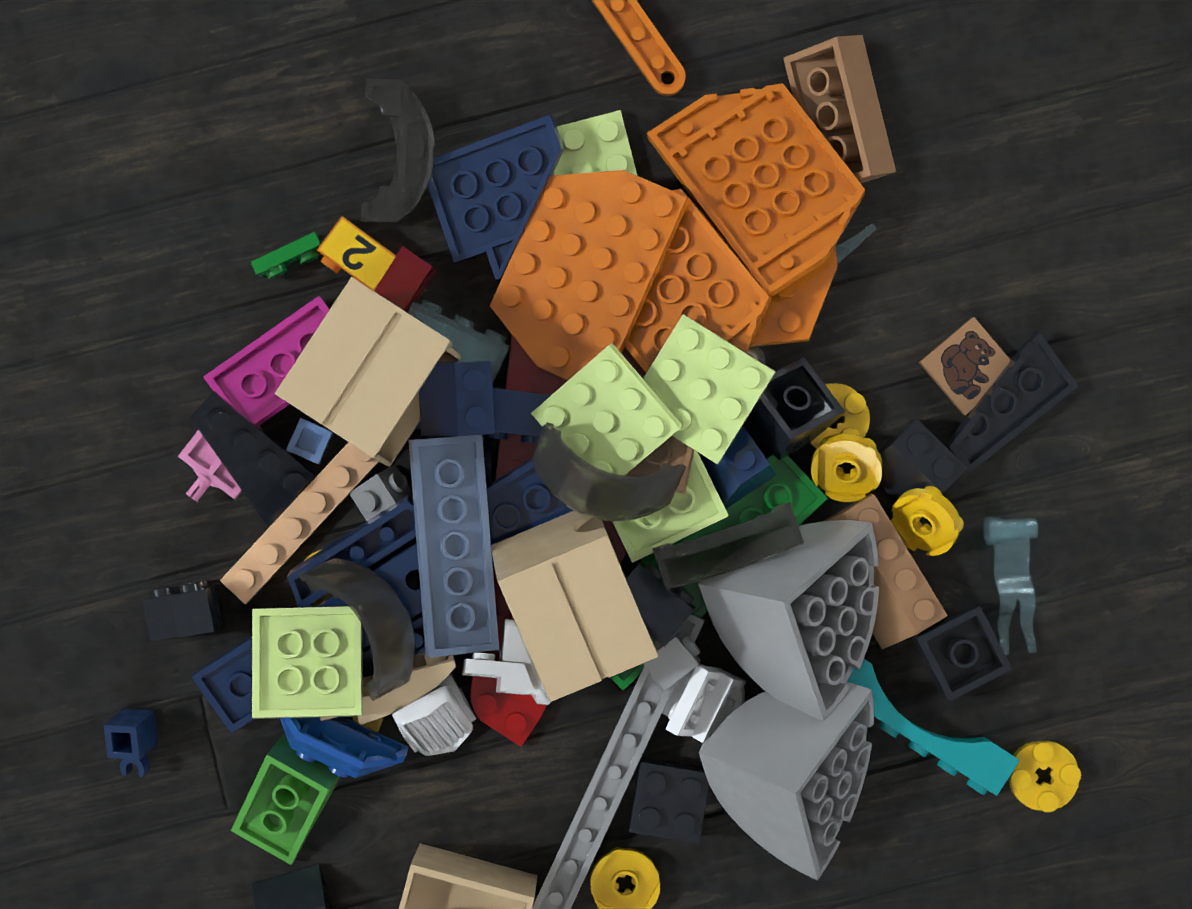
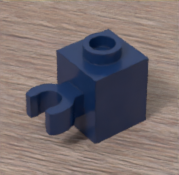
(130, 738)

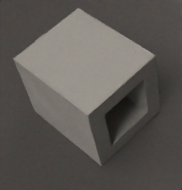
(674, 661)

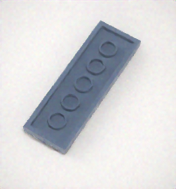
(453, 545)

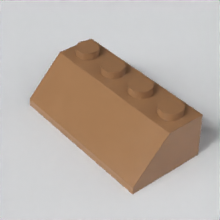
(841, 99)
(904, 597)

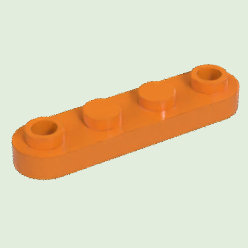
(643, 43)

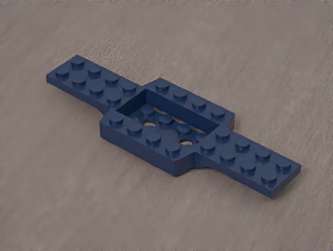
(514, 505)

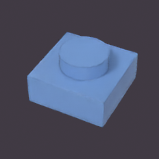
(310, 441)

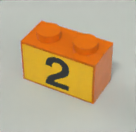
(355, 253)

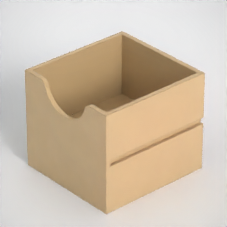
(366, 371)
(571, 603)
(461, 882)

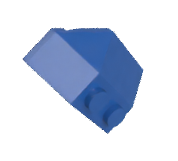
(342, 745)

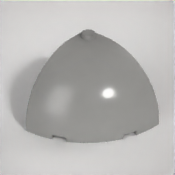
(802, 615)
(791, 774)

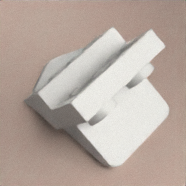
(514, 669)
(703, 701)
(437, 720)

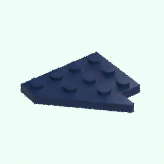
(492, 188)

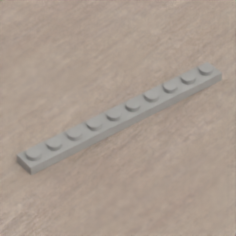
(608, 785)

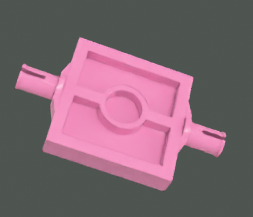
(207, 468)

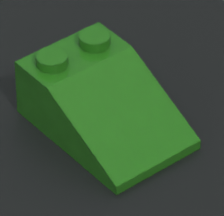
(284, 801)

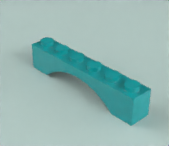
(976, 757)

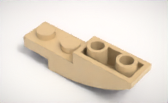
(425, 676)

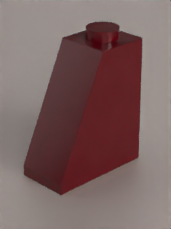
(405, 279)

